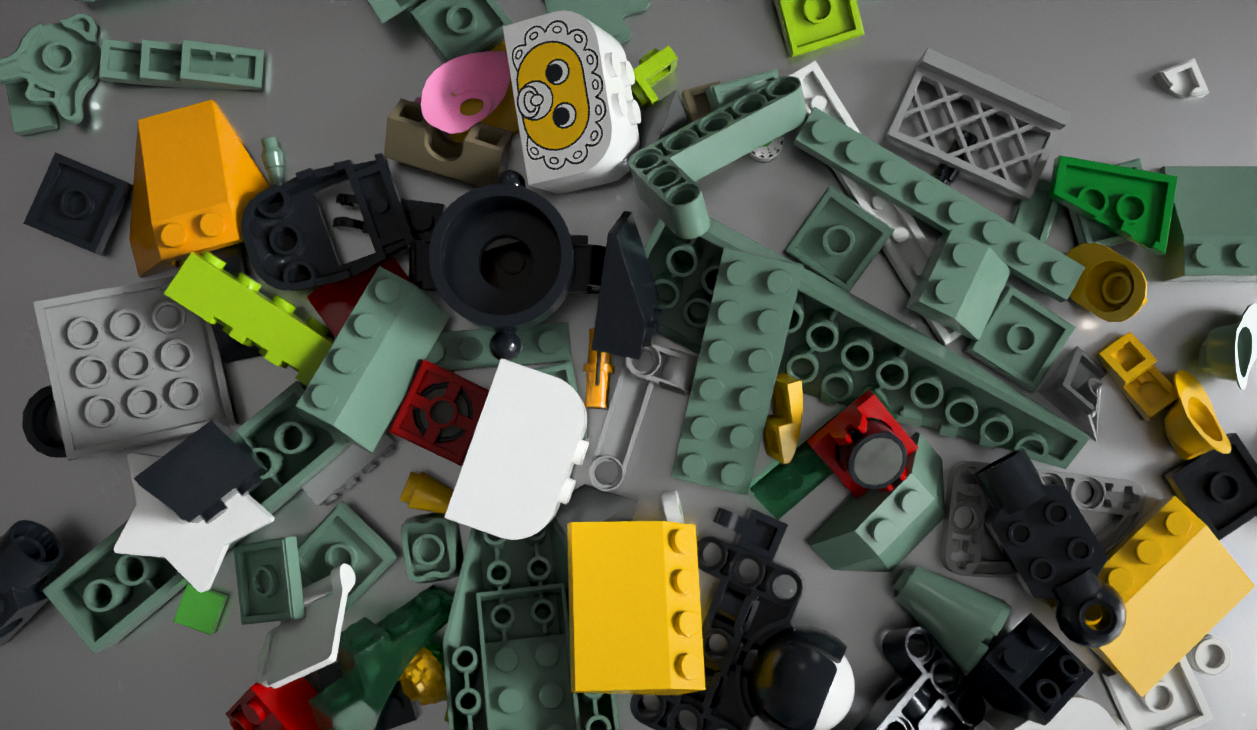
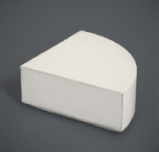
(1183, 80)

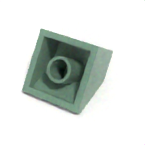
(960, 284)

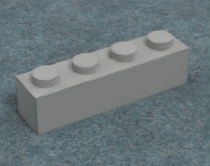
(344, 469)

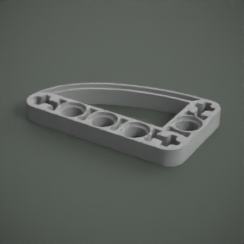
(957, 496)

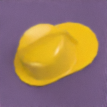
(1109, 283)
(1192, 420)

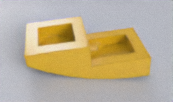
(1136, 376)
(784, 427)

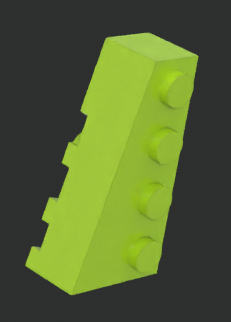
(250, 315)

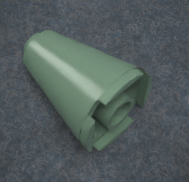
(953, 613)

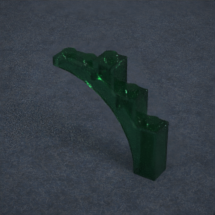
(374, 660)

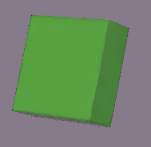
(200, 610)

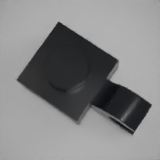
(756, 531)

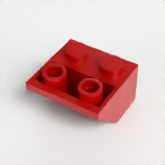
(275, 708)

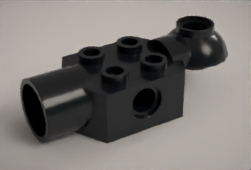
(1050, 547)
(26, 558)

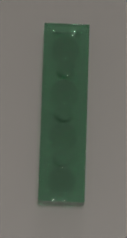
(793, 481)

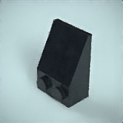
(627, 295)
(204, 473)

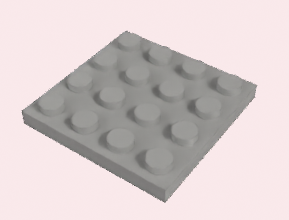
(130, 368)

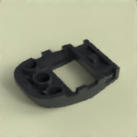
(290, 237)

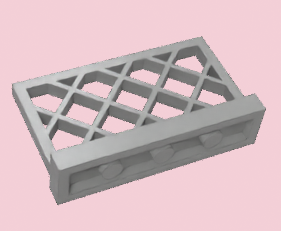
(984, 92)

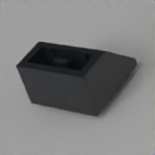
(1029, 673)

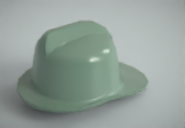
(1231, 349)

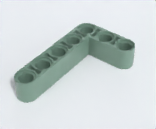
(669, 167)

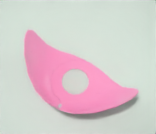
(468, 77)

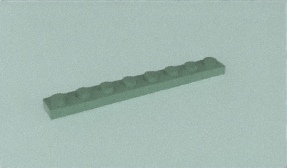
(936, 203)

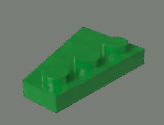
(1118, 198)

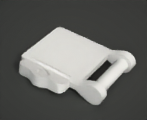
(311, 641)

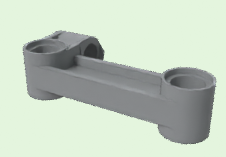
(671, 371)

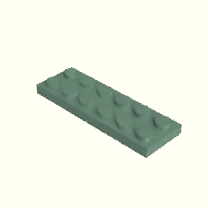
(736, 370)

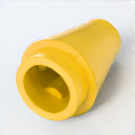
(426, 493)

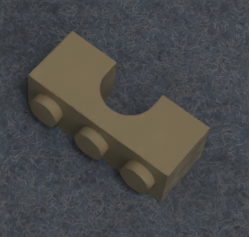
(421, 145)

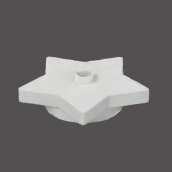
(190, 547)

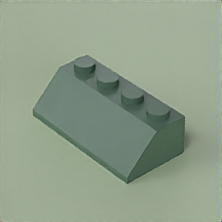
(373, 360)

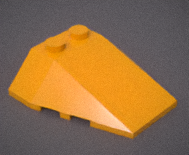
(188, 186)

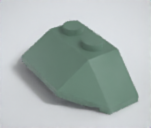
(886, 526)

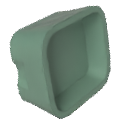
(431, 548)

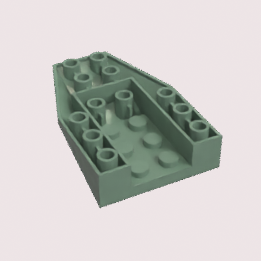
(512, 640)

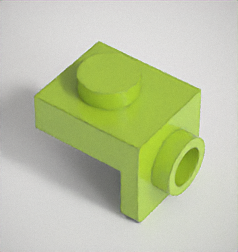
(652, 68)

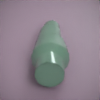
(273, 160)

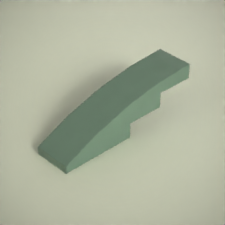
(181, 65)

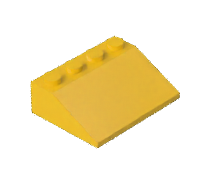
(1174, 591)
(634, 608)

